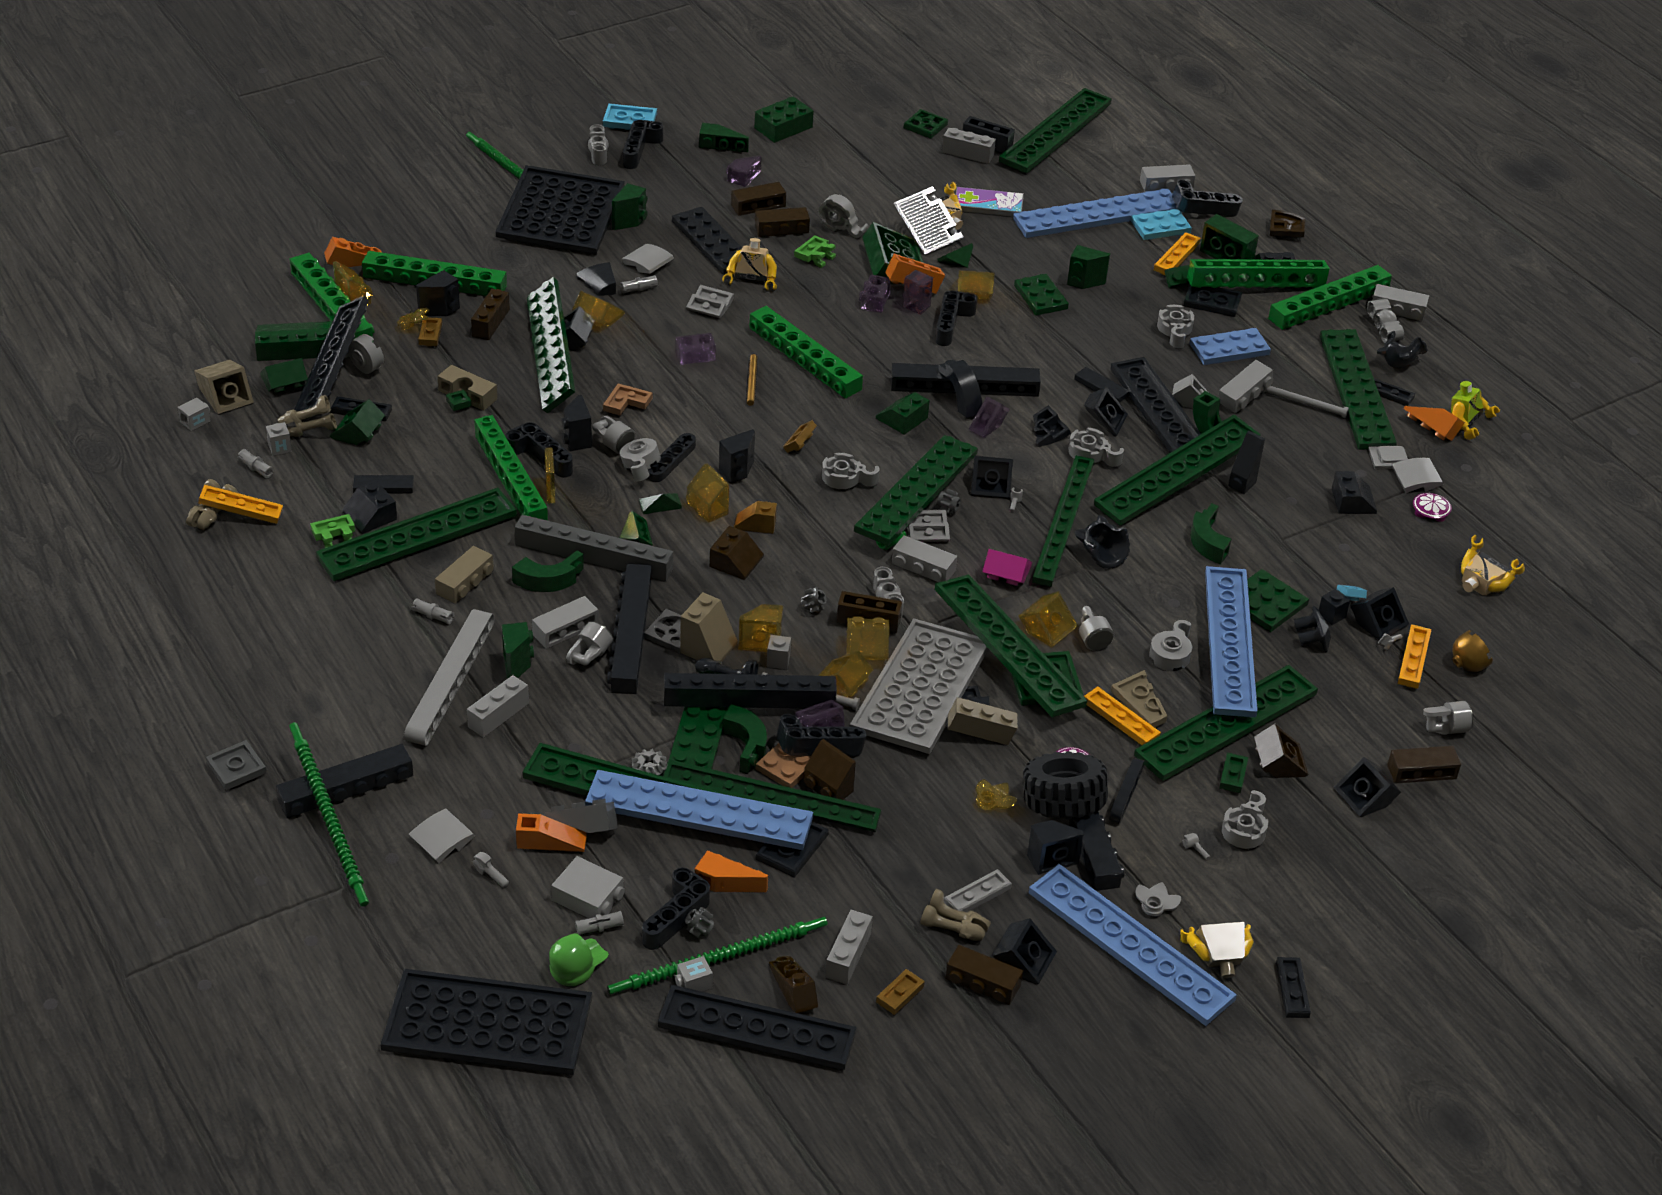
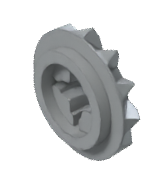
(657, 767)

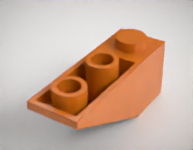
(346, 252)
(1439, 419)
(544, 833)
(729, 875)

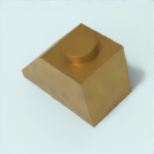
(757, 517)

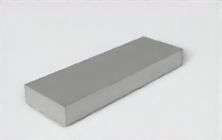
(978, 892)

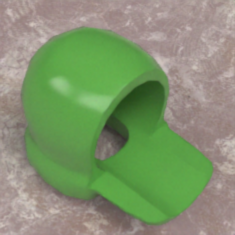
(574, 959)

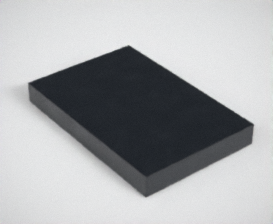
(1213, 300)
(789, 859)

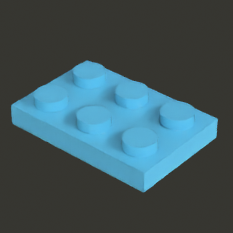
(623, 115)
(1160, 224)

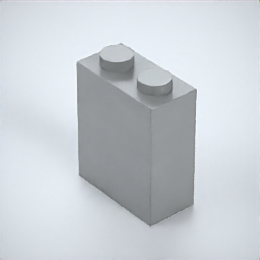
(587, 888)

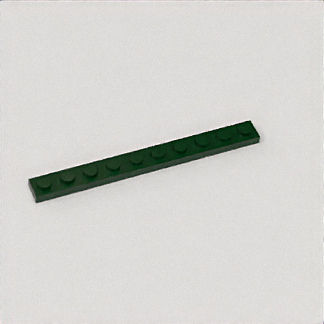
(1063, 521)
(822, 806)

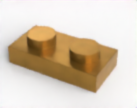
(430, 331)
(800, 435)
(900, 991)

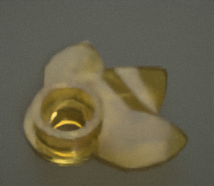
(408, 320)
(993, 796)

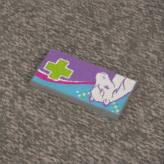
(989, 201)

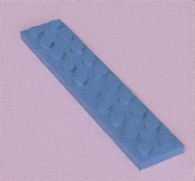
(1092, 213)
(1230, 642)
(702, 809)
(1133, 944)

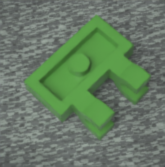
(815, 250)
(336, 526)

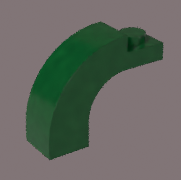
(1206, 411)
(1205, 539)
(547, 577)
(751, 730)

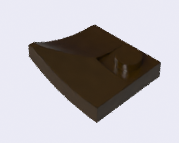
(1286, 224)

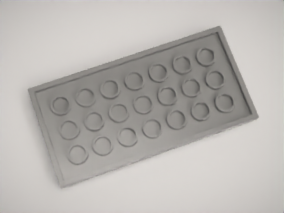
(920, 685)

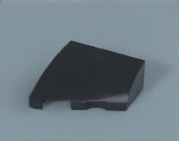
(599, 279)
(1049, 427)

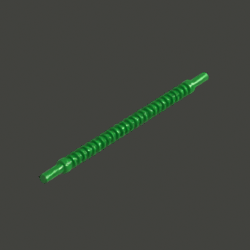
(496, 155)
(328, 812)
(798, 929)

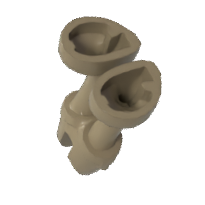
(321, 407)
(203, 515)
(967, 924)

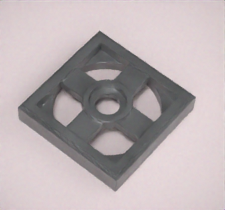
(665, 641)

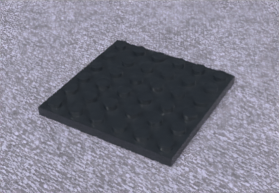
(559, 209)

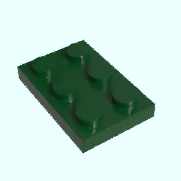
(1041, 294)

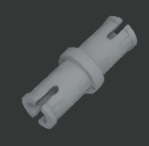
(639, 284)
(255, 463)
(432, 611)
(599, 923)

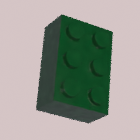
(783, 119)
(1227, 240)

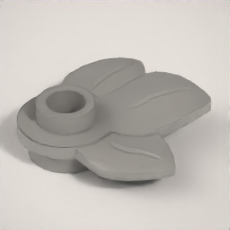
(1156, 899)

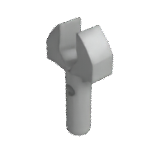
(483, 864)

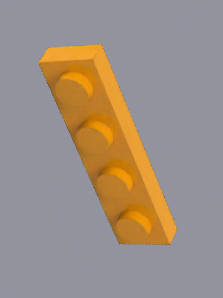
(1177, 253)
(240, 504)
(1414, 656)
(1121, 716)

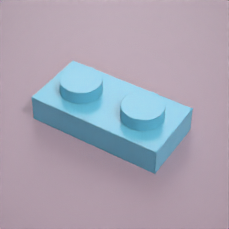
(1352, 592)

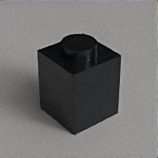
(1334, 606)

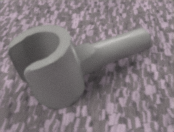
(1015, 497)
(1387, 640)
(1192, 840)

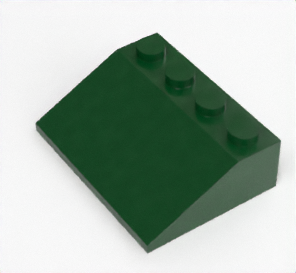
(883, 243)
(290, 340)

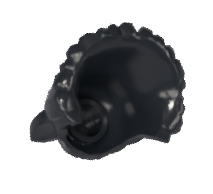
(1400, 355)
(1105, 542)

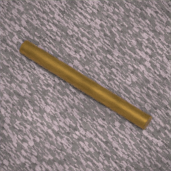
(752, 380)

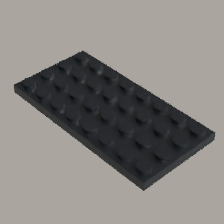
(487, 1021)

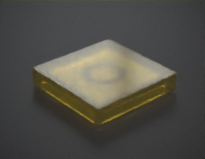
(550, 478)

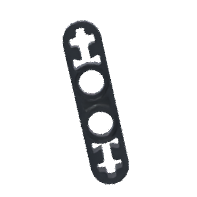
(675, 458)
(1127, 790)

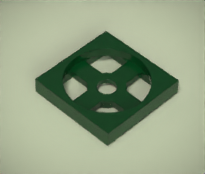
(925, 116)

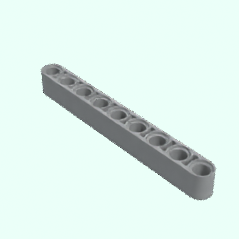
(449, 677)

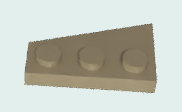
(1139, 697)

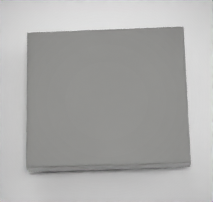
(1385, 456)

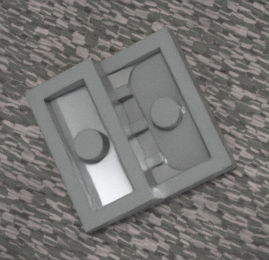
(648, 258)
(710, 301)
(1416, 474)
(930, 526)
(441, 835)

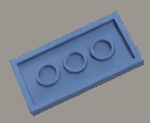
(1230, 346)

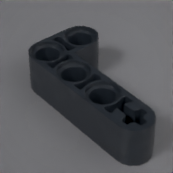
(640, 133)
(1205, 202)
(953, 304)
(536, 440)
(804, 740)
(690, 893)

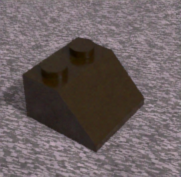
(735, 553)
(1280, 753)
(830, 772)

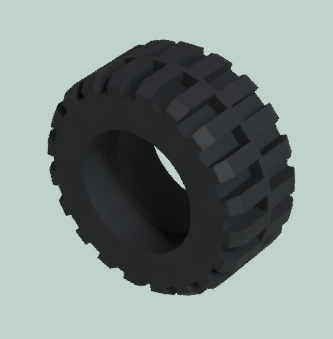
(1065, 785)

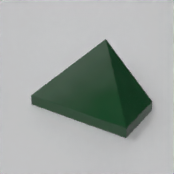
(958, 257)
(660, 503)
(636, 529)

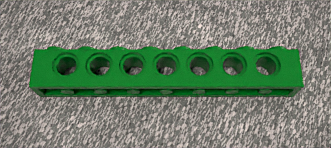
(1232, 268)
(416, 270)
(323, 289)
(1328, 297)
(806, 352)
(509, 468)

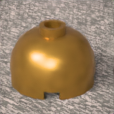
(1470, 653)

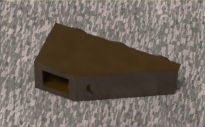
(795, 984)

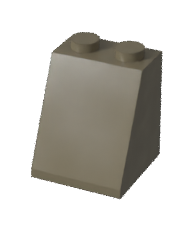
(224, 386)
(706, 630)

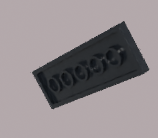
(707, 236)

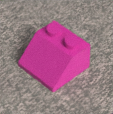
(1006, 566)

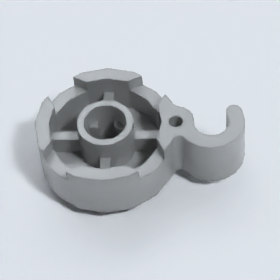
(840, 214)
(1175, 323)
(365, 354)
(1094, 446)
(639, 455)
(845, 472)
(1172, 648)
(1246, 825)

